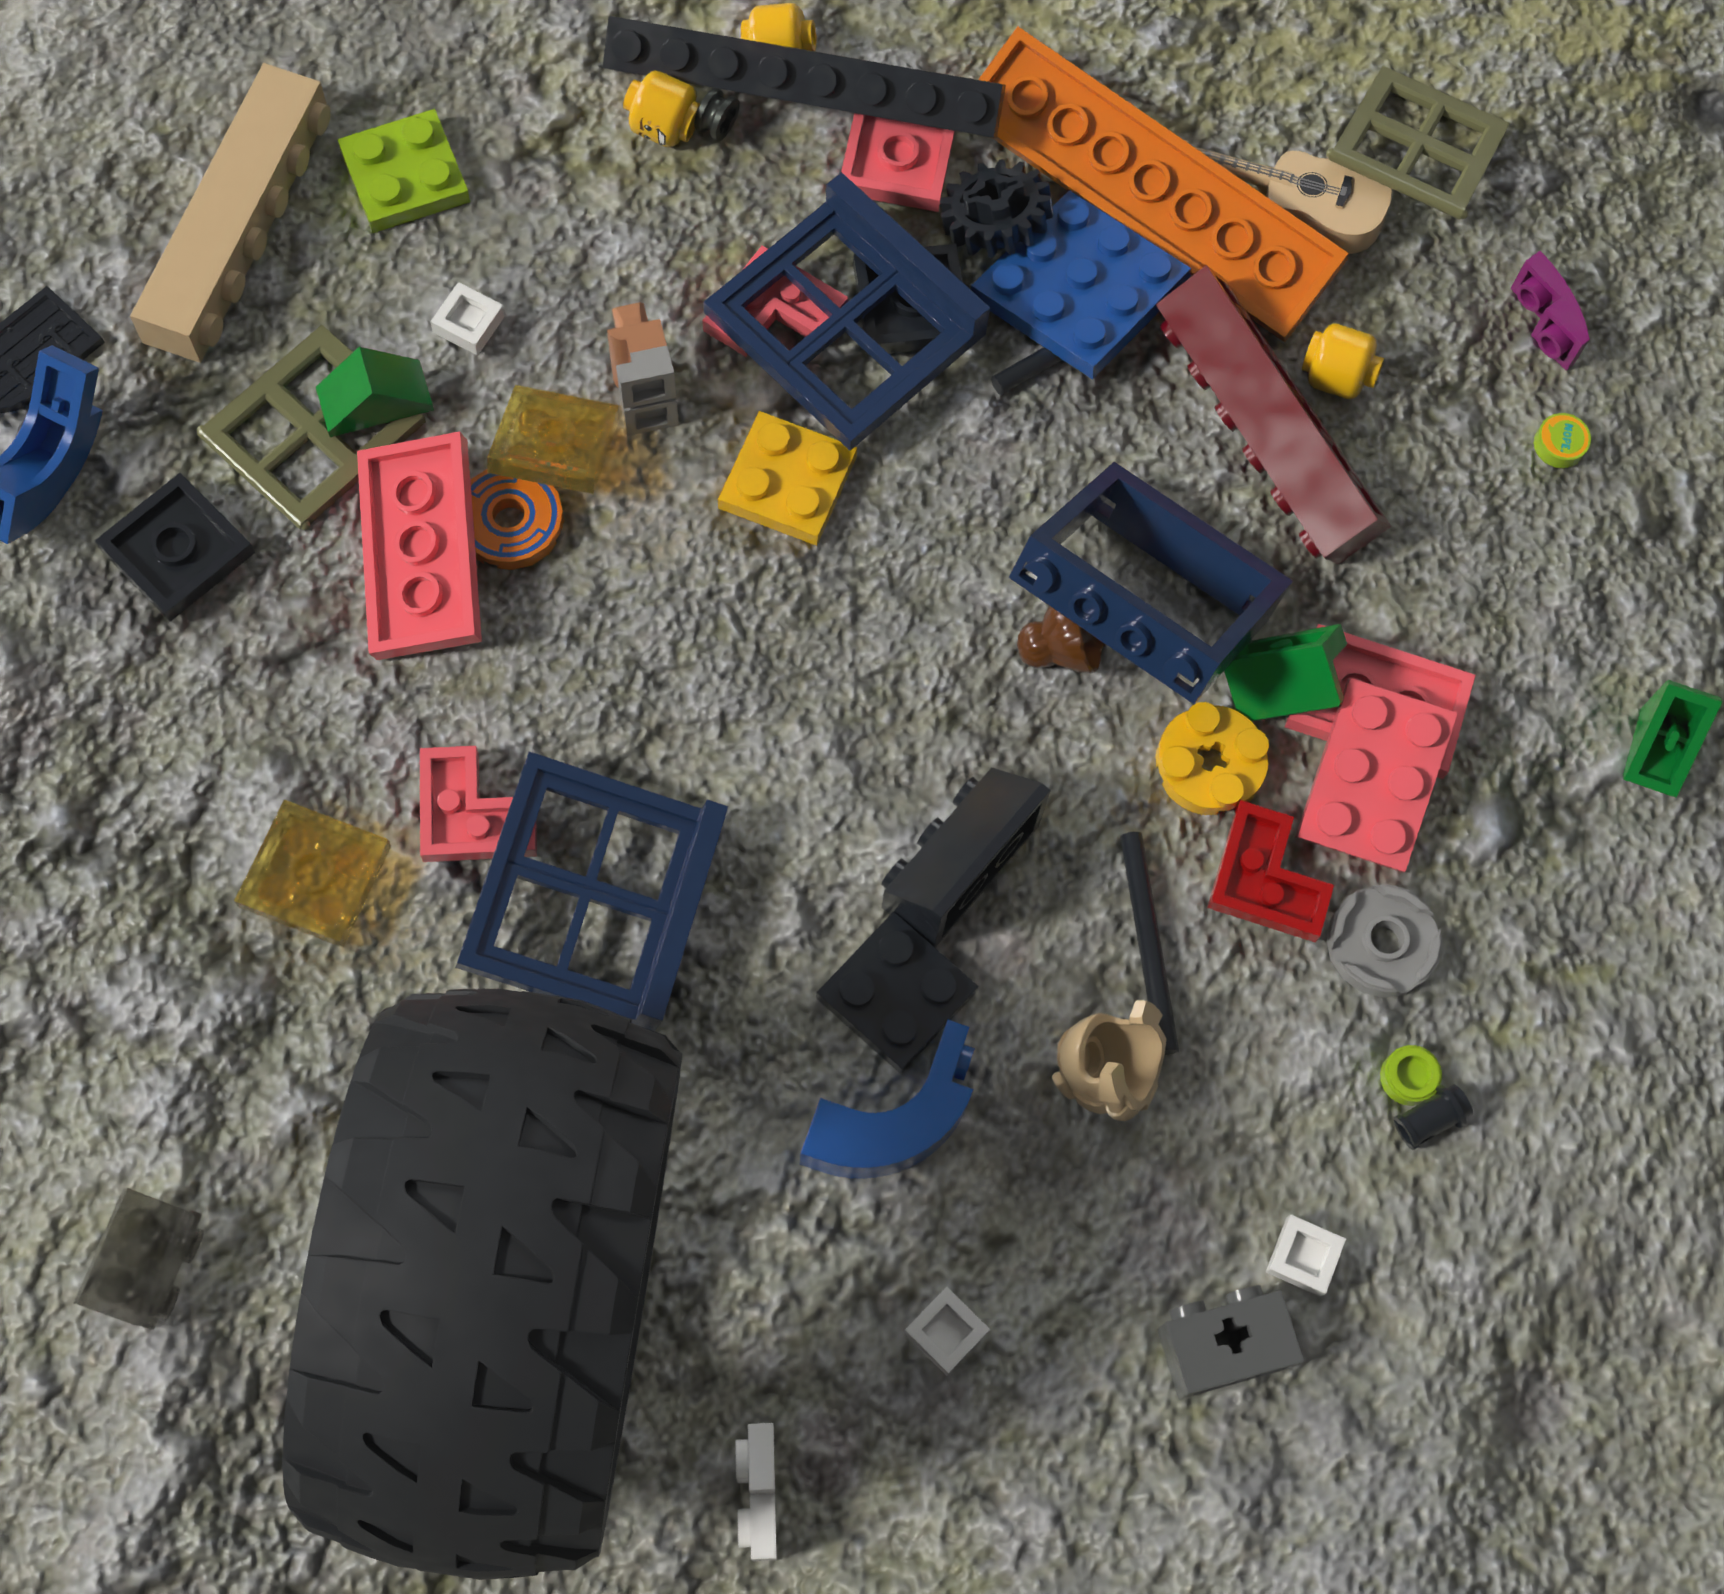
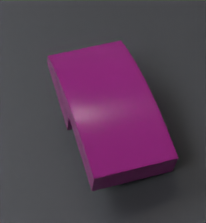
(1561, 325)

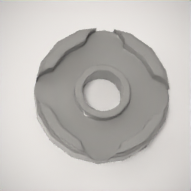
(1366, 966)

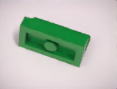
(1287, 673)

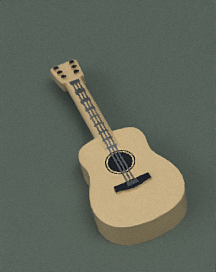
(1319, 193)

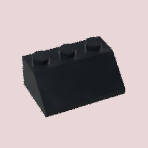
(964, 852)

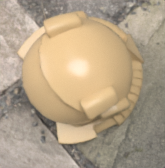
(1112, 1061)

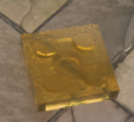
(553, 439)
(313, 873)

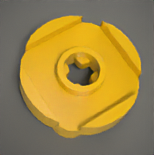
(1209, 728)

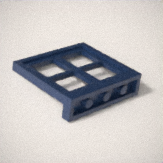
(901, 267)
(669, 915)

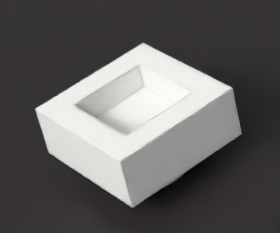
(467, 318)
(1305, 1255)
(946, 1331)

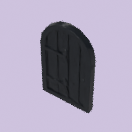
(30, 328)

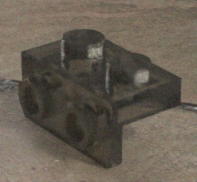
(140, 1260)

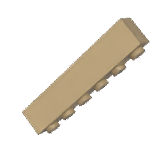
(231, 214)

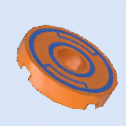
(525, 542)

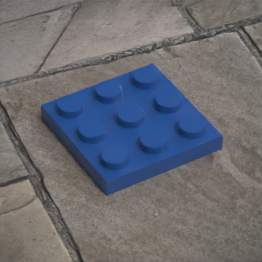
(1081, 285)

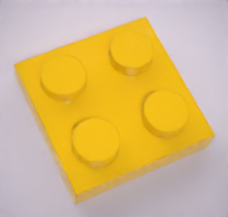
(787, 478)

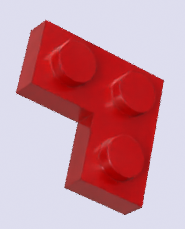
(1255, 886)

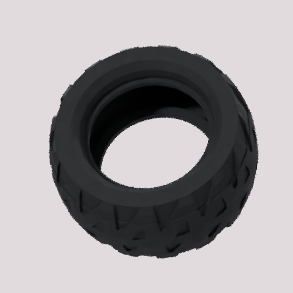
(479, 1283)

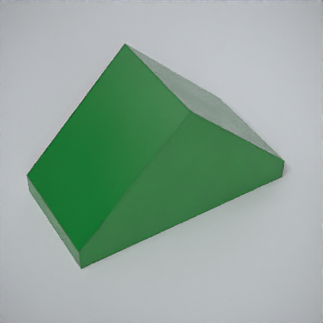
(372, 391)
(1669, 737)

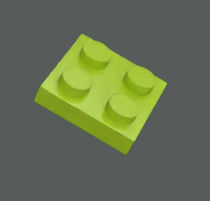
(403, 170)

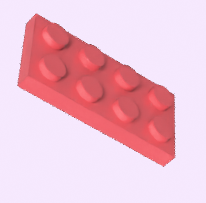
(418, 546)

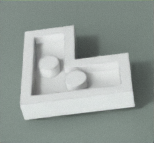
(756, 1467)

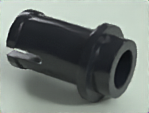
(1434, 1116)

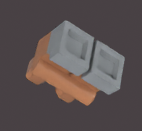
(642, 370)

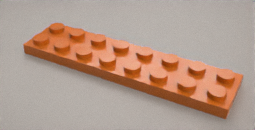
(1159, 184)

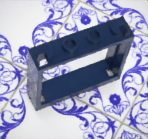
(1124, 619)

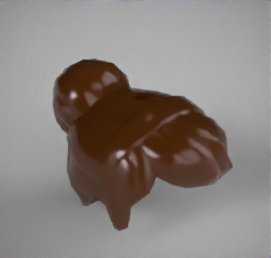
(1059, 642)

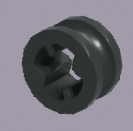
(717, 114)

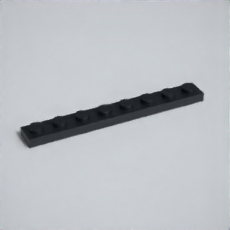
(805, 76)

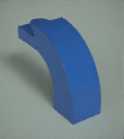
(50, 443)
(891, 1141)

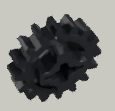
(996, 208)

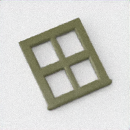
(1419, 142)
(308, 426)

